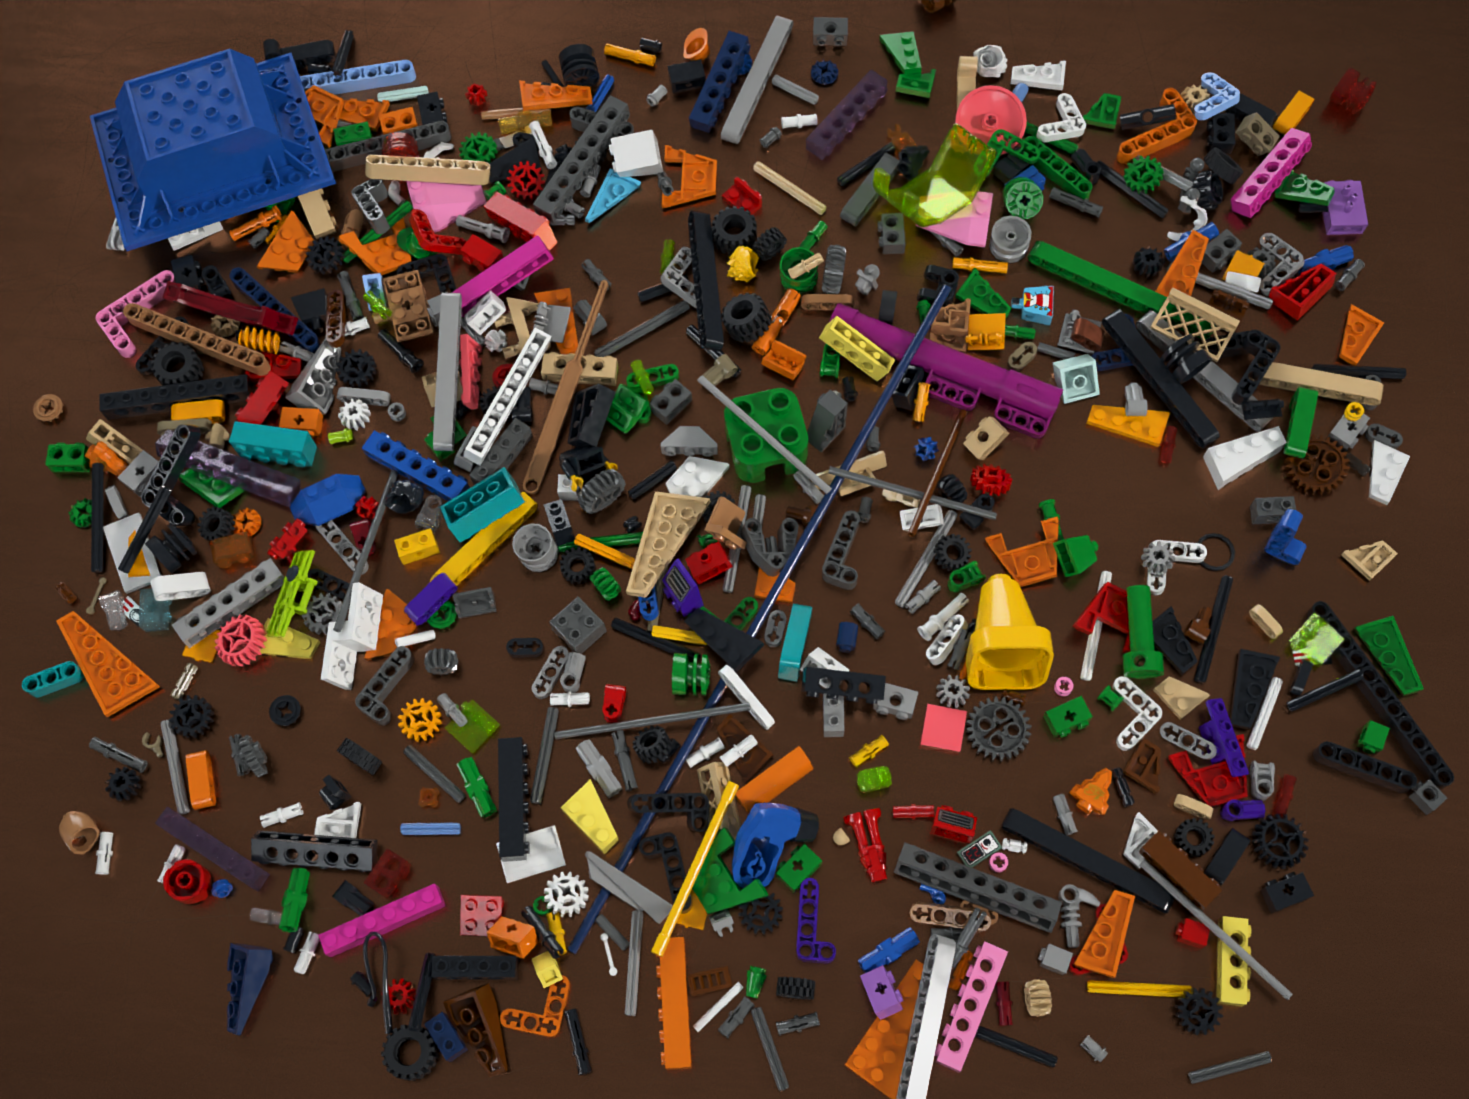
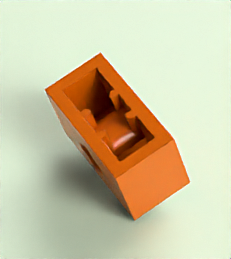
(302, 419)
(512, 937)

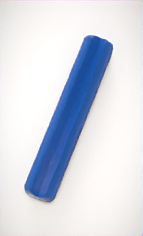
(601, 93)

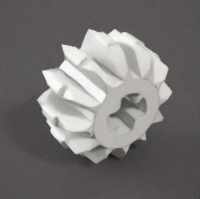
(354, 414)

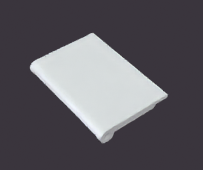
(543, 856)

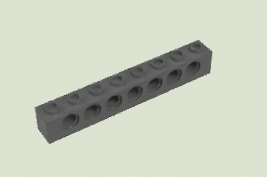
(582, 149)
(978, 887)

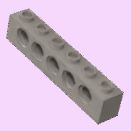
(218, 602)

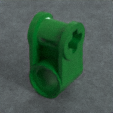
(830, 363)
(968, 575)

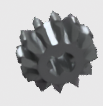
(1264, 257)
(441, 661)

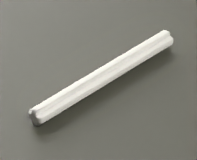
(1093, 639)

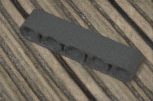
(866, 195)

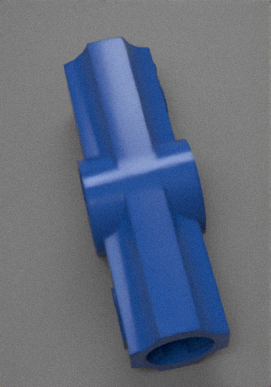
(1209, 230)
(1329, 258)
(889, 950)

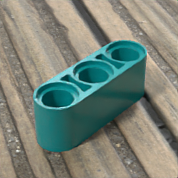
(44, 678)

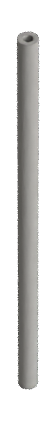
(765, 435)
(1216, 929)

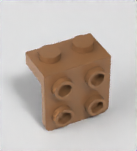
(725, 523)

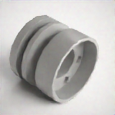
(532, 538)

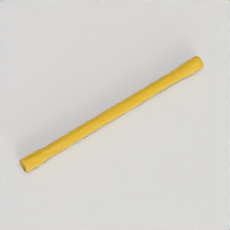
(664, 937)

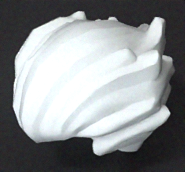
(990, 61)

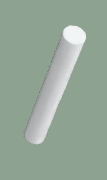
(718, 1006)

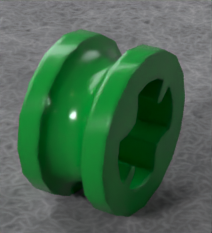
(536, 905)

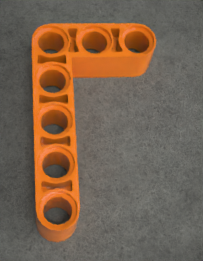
(1165, 134)

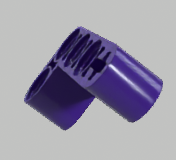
(811, 920)

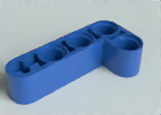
(1281, 541)

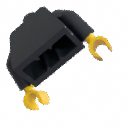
(581, 461)

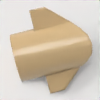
(217, 436)

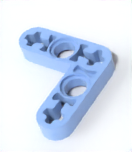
(1225, 97)

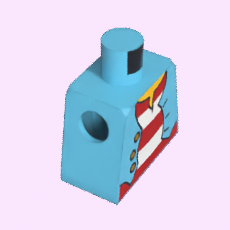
(1035, 304)

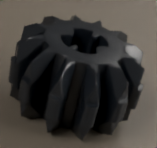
(1148, 261)
(952, 488)
(127, 779)

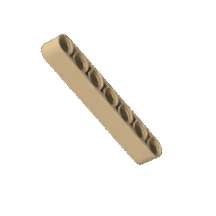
(427, 169)
(1326, 383)

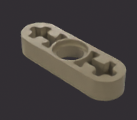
(204, 424)

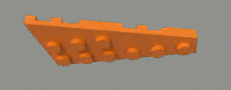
(109, 673)

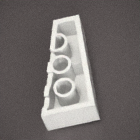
(1240, 455)

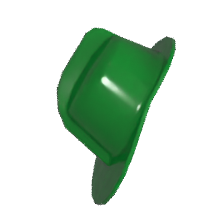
(408, 242)

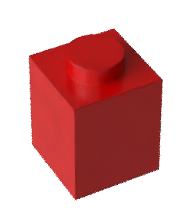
(1192, 933)

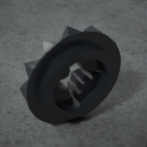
(281, 703)

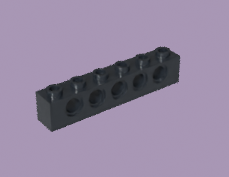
(324, 846)

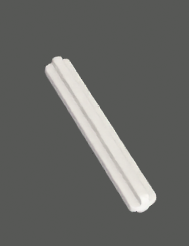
(1264, 713)

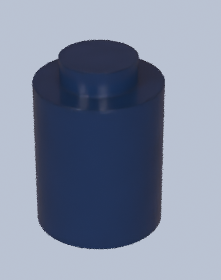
(847, 636)

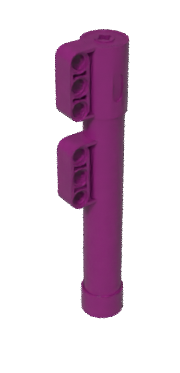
(965, 375)

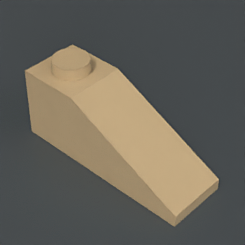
(115, 441)

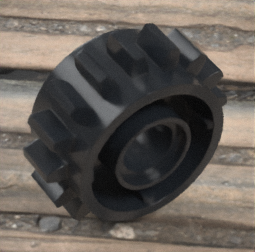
(1210, 190)

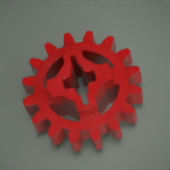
(518, 180)
(991, 479)

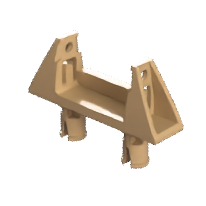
(518, 310)

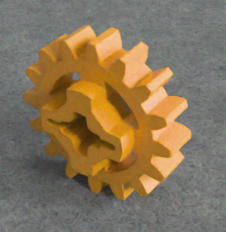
(423, 712)

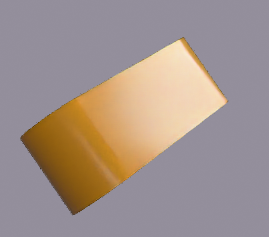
(1293, 113)
(208, 409)

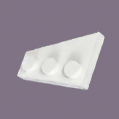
(1386, 471)

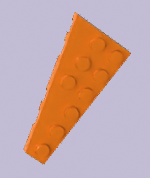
(883, 1047)

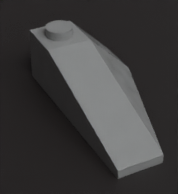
(316, 381)

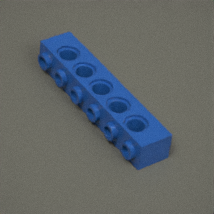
(379, 441)

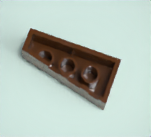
(1180, 870)

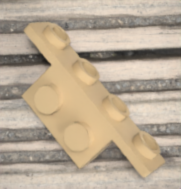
(860, 466)

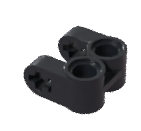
(939, 275)

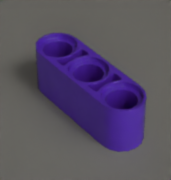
(430, 599)

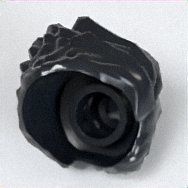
(404, 496)

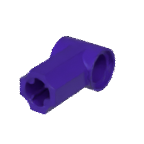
(1244, 810)

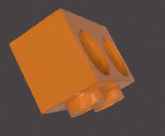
(398, 120)

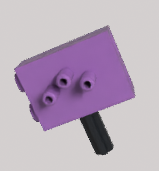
(1345, 211)

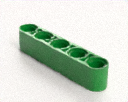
(1065, 171)

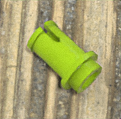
(340, 436)

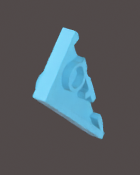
(611, 192)

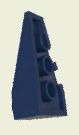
(248, 970)

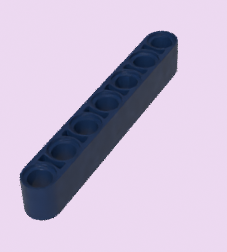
(259, 293)

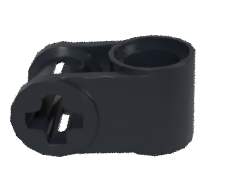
(216, 285)
(972, 520)

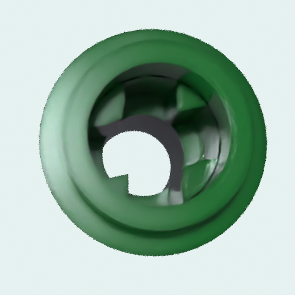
(755, 979)

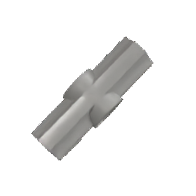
(598, 768)

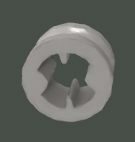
(400, 415)

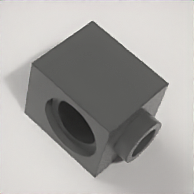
(1434, 793)

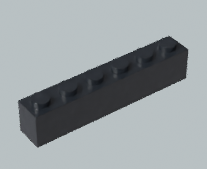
(513, 799)

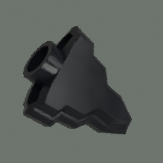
(912, 160)

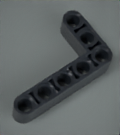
(169, 470)

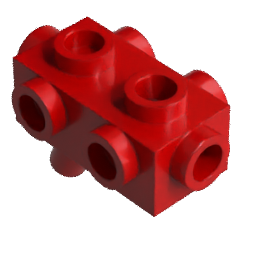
(285, 544)

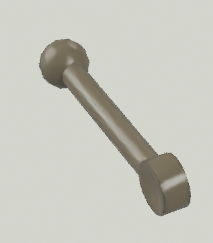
(90, 610)

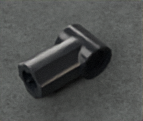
(1088, 167)
(523, 408)
(350, 896)

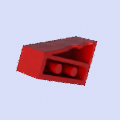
(263, 400)

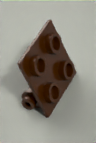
(1229, 305)

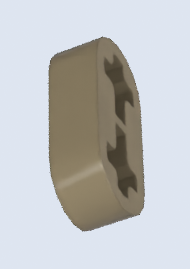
(1024, 359)

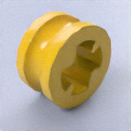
(1353, 416)

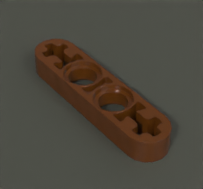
(332, 319)

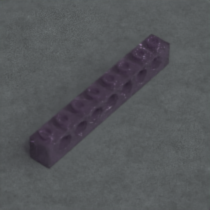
(238, 471)

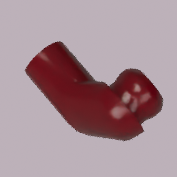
(634, 610)

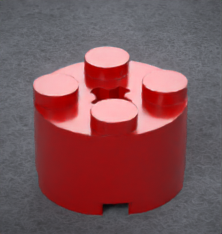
(187, 871)

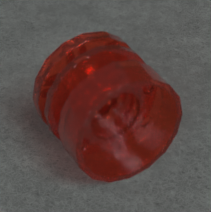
(1353, 91)
(400, 145)

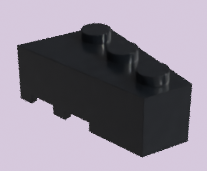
(589, 415)

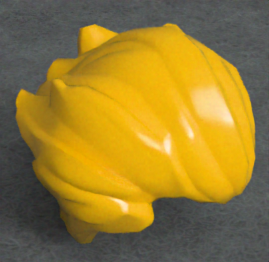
(743, 264)

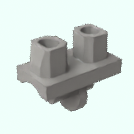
(867, 279)

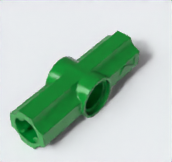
(476, 787)
(294, 900)

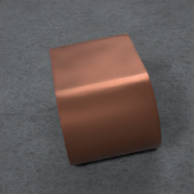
(1087, 334)

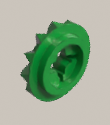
(79, 519)
(450, 616)

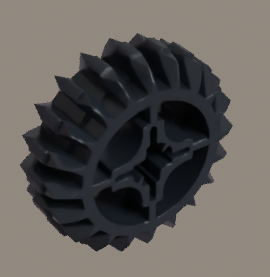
(1282, 848)

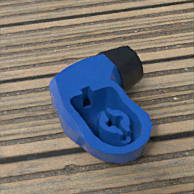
(763, 838)

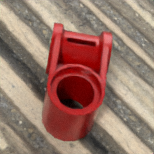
(613, 700)

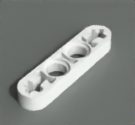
(745, 695)

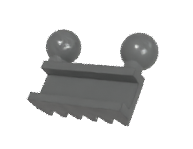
(1191, 173)

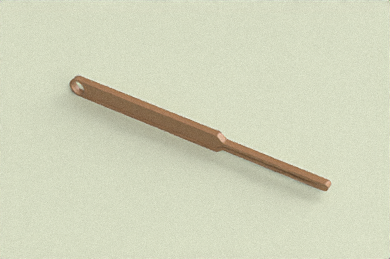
(562, 401)

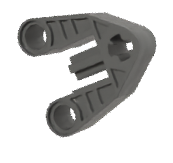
(772, 560)

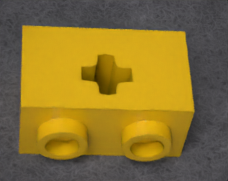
(417, 546)

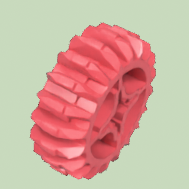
(240, 640)

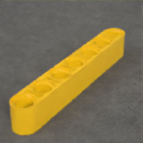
(486, 542)

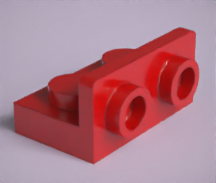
(743, 196)

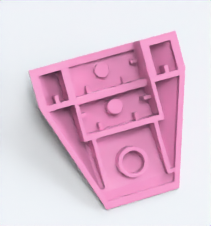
(445, 201)
(969, 224)

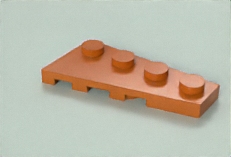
(540, 96)
(562, 297)
(1105, 943)

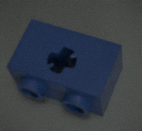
(446, 1037)

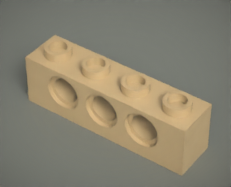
(605, 376)

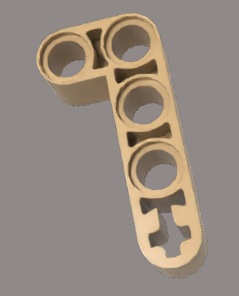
(966, 76)

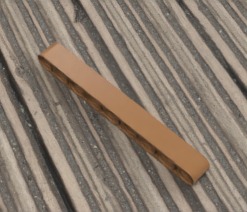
(202, 344)

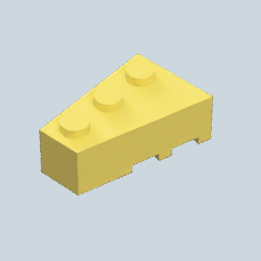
(591, 818)

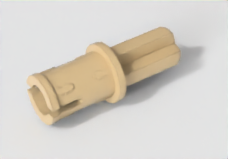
(805, 265)

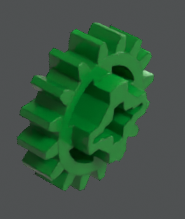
(486, 147)
(1143, 174)

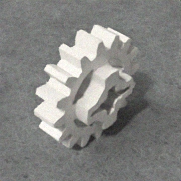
(569, 885)

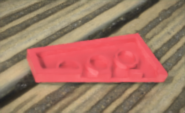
(470, 376)

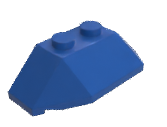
(327, 499)

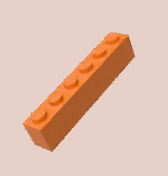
(674, 1006)

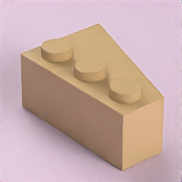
(317, 214)

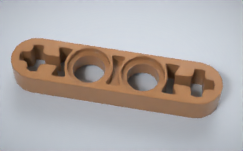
(950, 911)

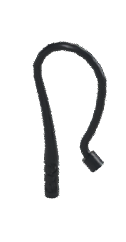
(385, 992)

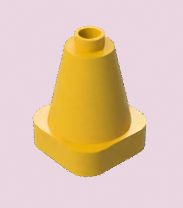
(1007, 643)

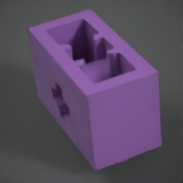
(886, 1003)

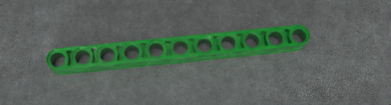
(1108, 284)

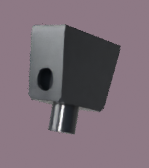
(312, 309)

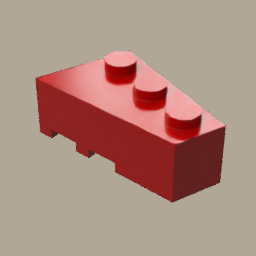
(1304, 291)

